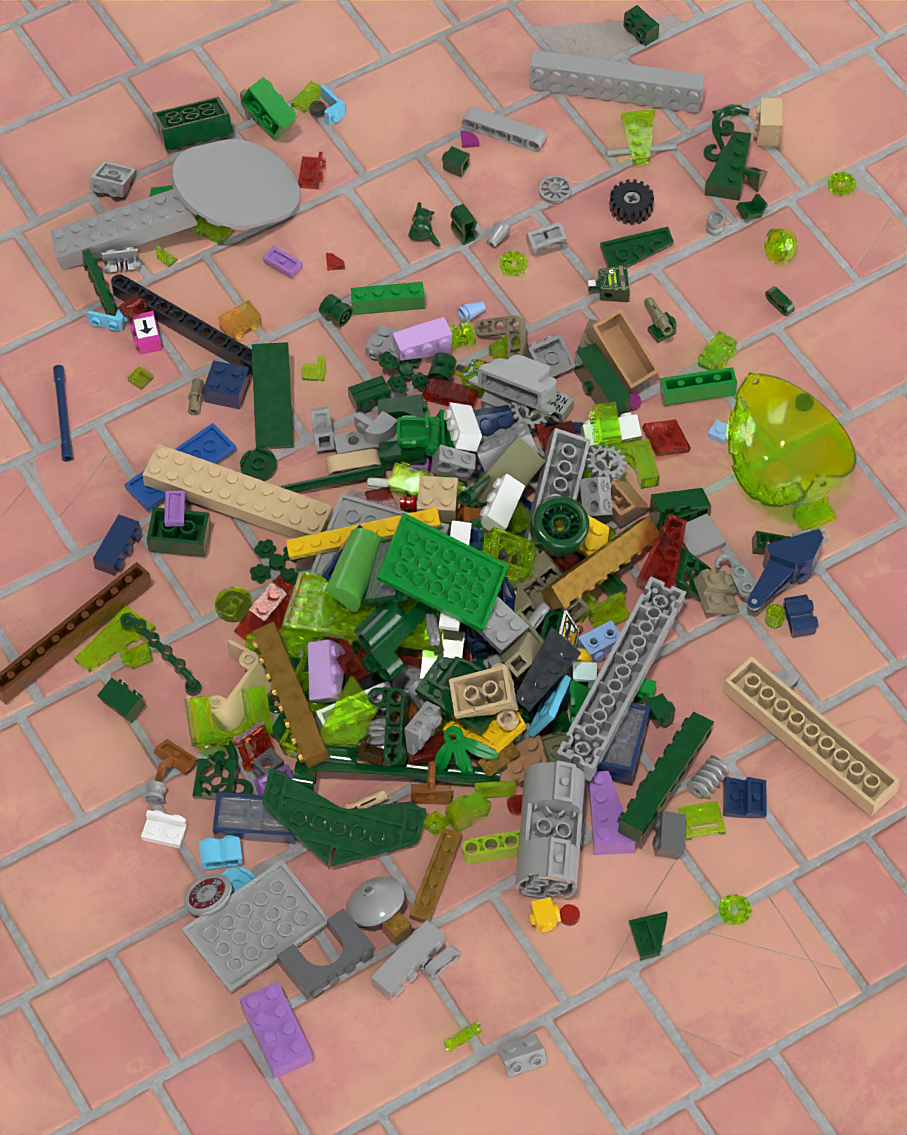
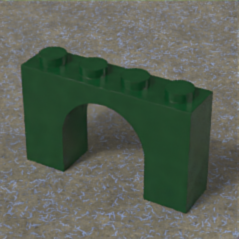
(397, 407)

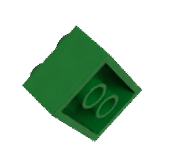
(269, 108)

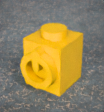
(544, 915)

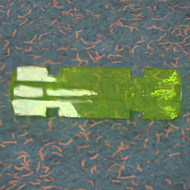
(463, 1036)

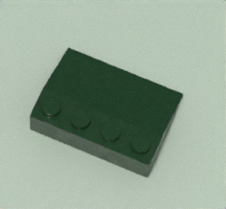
(193, 123)

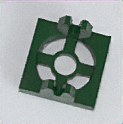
(687, 564)
(202, 792)

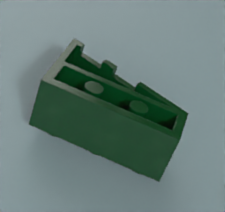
(683, 504)

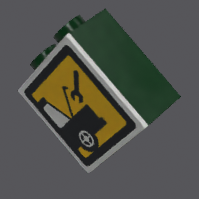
(562, 624)

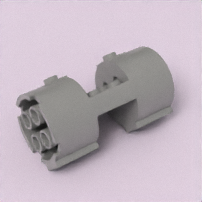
(550, 830)

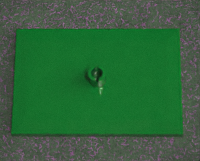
(442, 572)

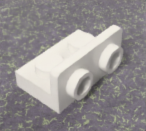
(164, 829)

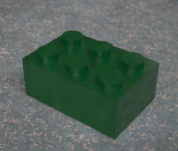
(181, 540)

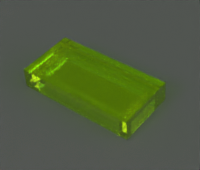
(309, 94)
(496, 789)

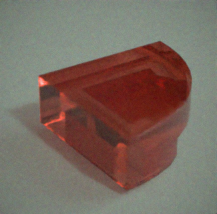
(334, 262)

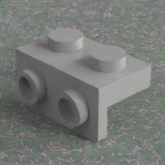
(522, 1055)

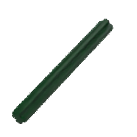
(335, 479)

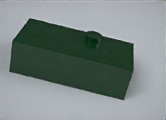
(600, 379)

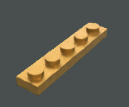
(435, 875)

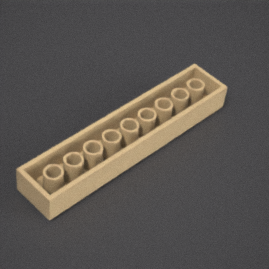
(236, 494)
(811, 736)

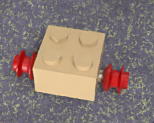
(434, 493)

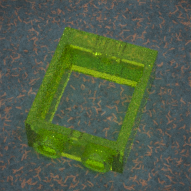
(498, 537)

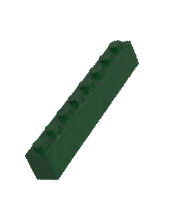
(665, 776)

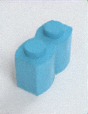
(220, 853)

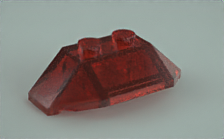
(268, 608)

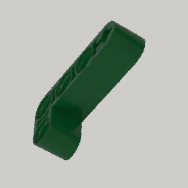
(391, 726)

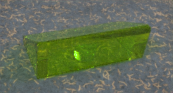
(499, 348)

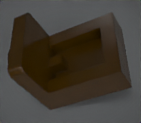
(370, 753)

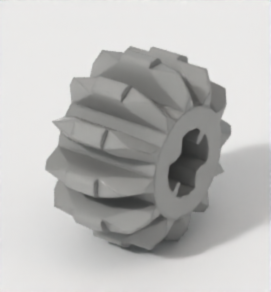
(377, 733)

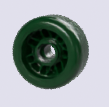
(560, 512)

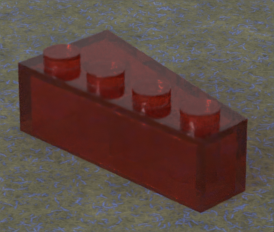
(665, 554)

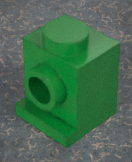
(646, 691)

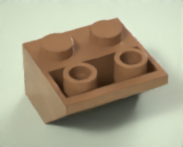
(626, 503)

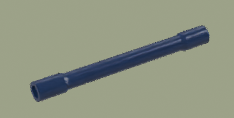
(66, 446)

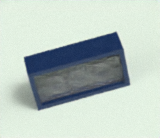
(626, 745)
(247, 819)

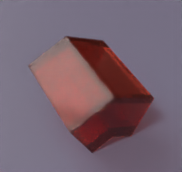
(133, 306)

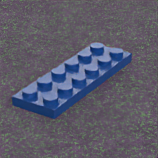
(208, 445)

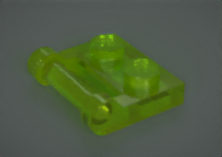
(701, 815)

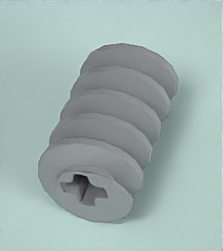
(707, 776)

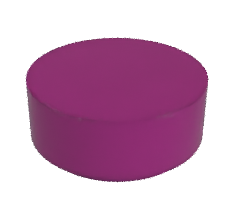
(635, 401)

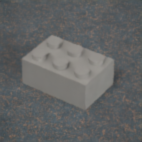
(494, 445)

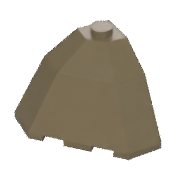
(529, 592)

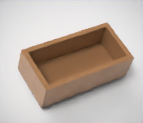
(623, 349)

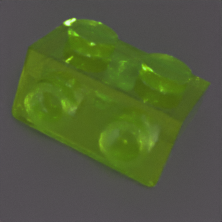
(610, 609)

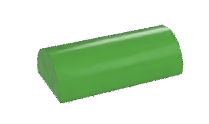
(354, 568)

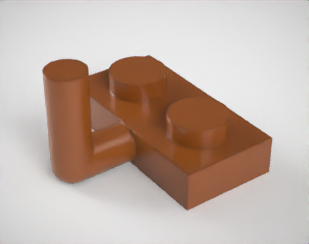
(174, 756)
(429, 792)

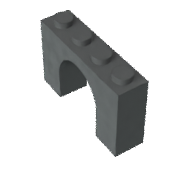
(312, 978)

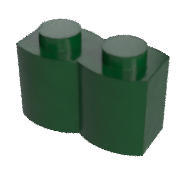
(463, 224)

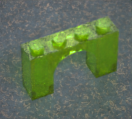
(640, 458)
(204, 730)

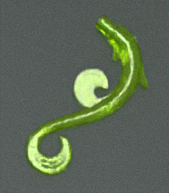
(302, 676)

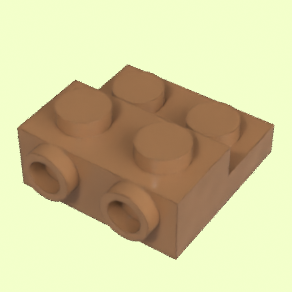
(531, 752)

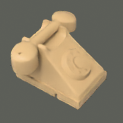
(486, 694)

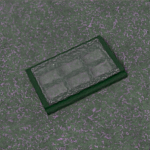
(378, 592)

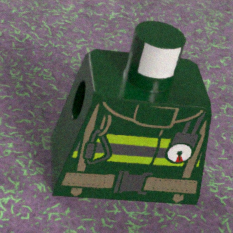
(611, 284)

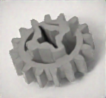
(521, 413)
(605, 462)

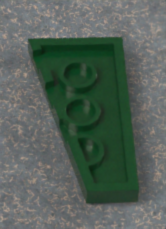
(635, 247)
(96, 276)

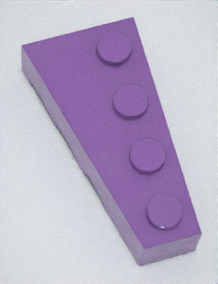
(604, 813)

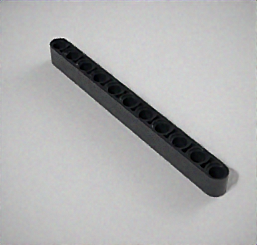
(185, 323)

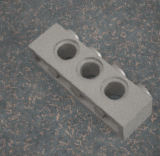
(344, 440)

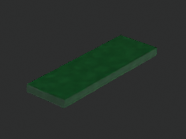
(272, 395)

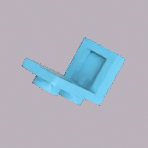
(337, 109)
(103, 320)

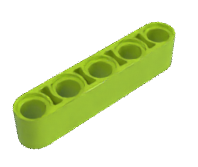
(498, 841)

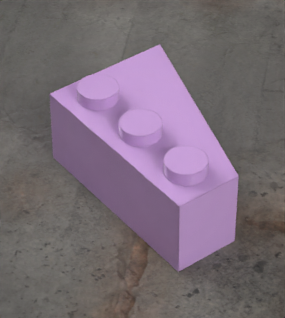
(423, 340)
(324, 671)

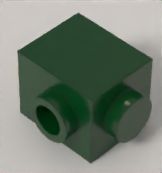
(456, 161)
(660, 710)

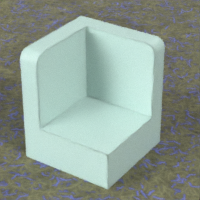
(585, 672)

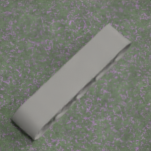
(504, 129)

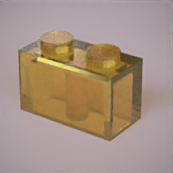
(240, 320)

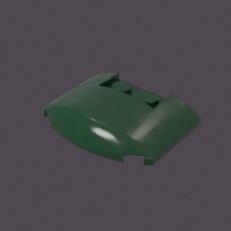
(436, 689)

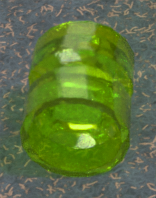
(462, 334)

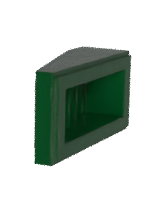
(764, 537)

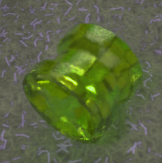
(776, 611)

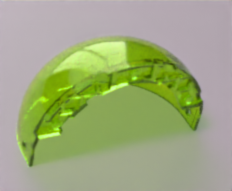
(786, 444)

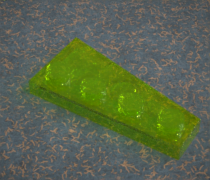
(639, 132)
(109, 642)

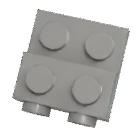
(112, 179)
(381, 342)
(552, 353)
(422, 727)

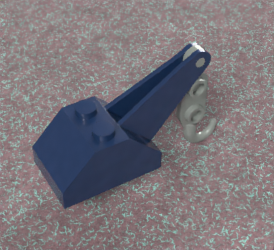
(783, 563)

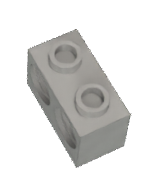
(546, 238)
(453, 463)
(596, 496)

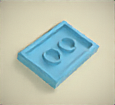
(549, 706)

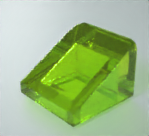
(165, 256)

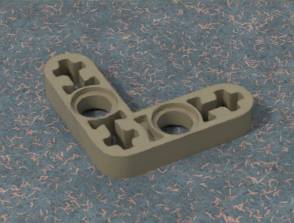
(508, 329)

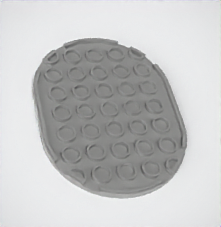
(235, 184)

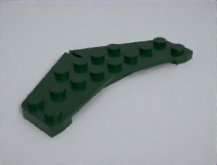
(324, 825)

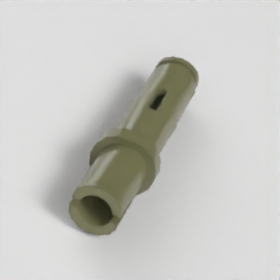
(660, 319)

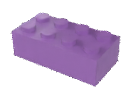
(276, 1030)

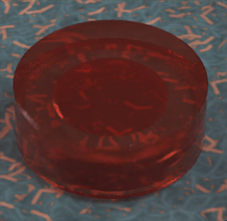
(569, 915)

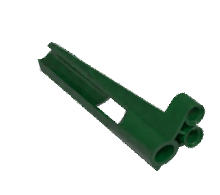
(389, 627)
(343, 760)

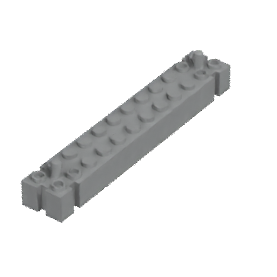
(621, 677)

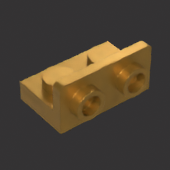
(491, 766)

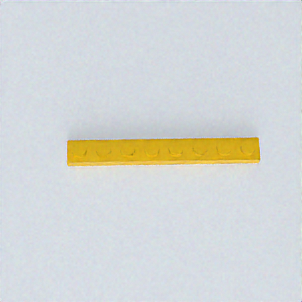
(333, 539)

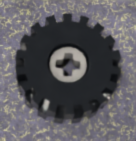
(635, 210)

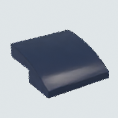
(744, 798)

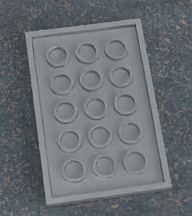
(256, 926)

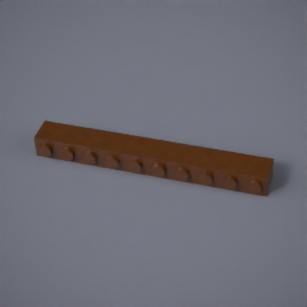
(73, 631)

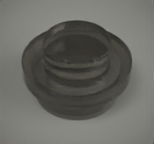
(317, 108)

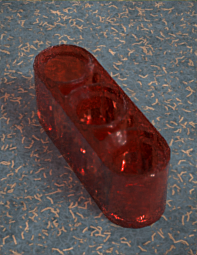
(444, 392)

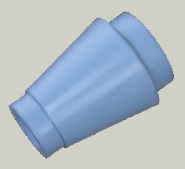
(470, 310)

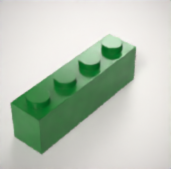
(387, 298)
(698, 386)

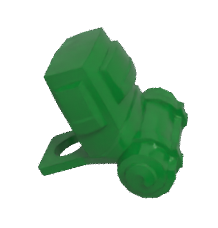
(419, 432)

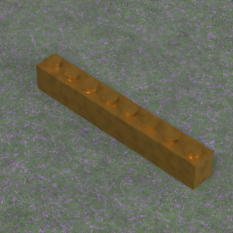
(600, 563)
(291, 695)

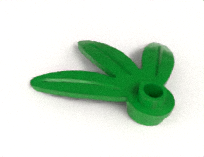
(458, 747)

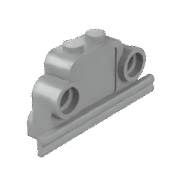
(519, 380)

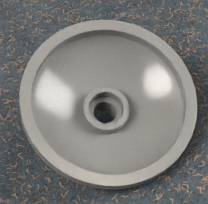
(375, 901)

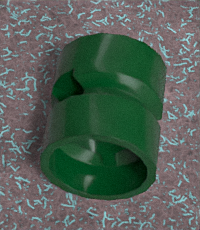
(335, 310)
(442, 366)

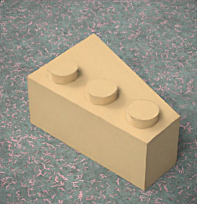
(768, 122)

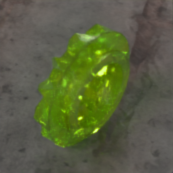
(839, 178)
(508, 259)
(742, 905)

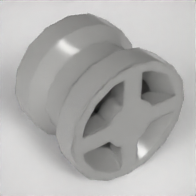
(155, 792)

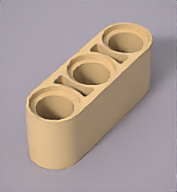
(352, 461)

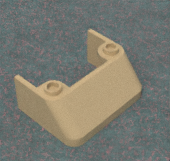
(230, 712)

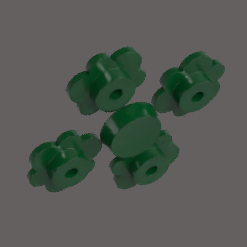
(405, 370)
(275, 562)

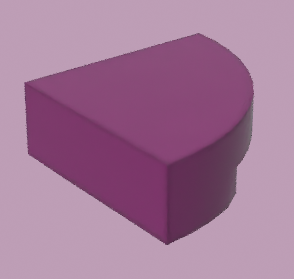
(468, 139)

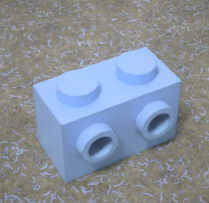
(599, 641)

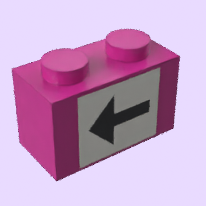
(146, 333)

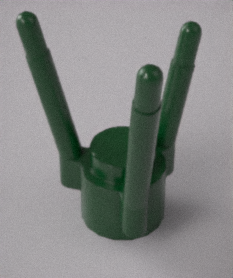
(469, 496)

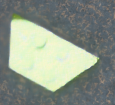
(348, 717)

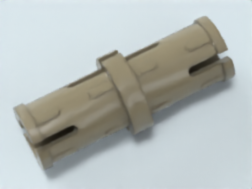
(195, 396)

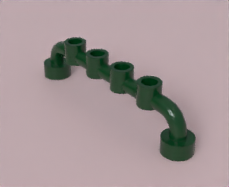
(129, 621)

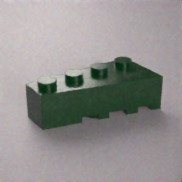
(728, 174)

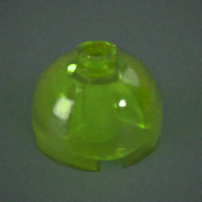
(781, 245)

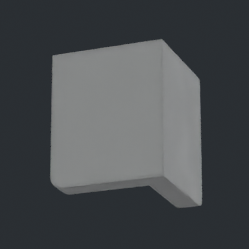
(791, 681)

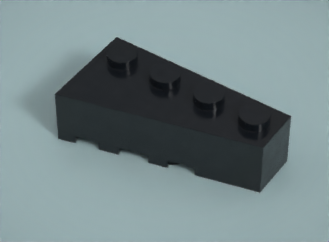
(547, 668)

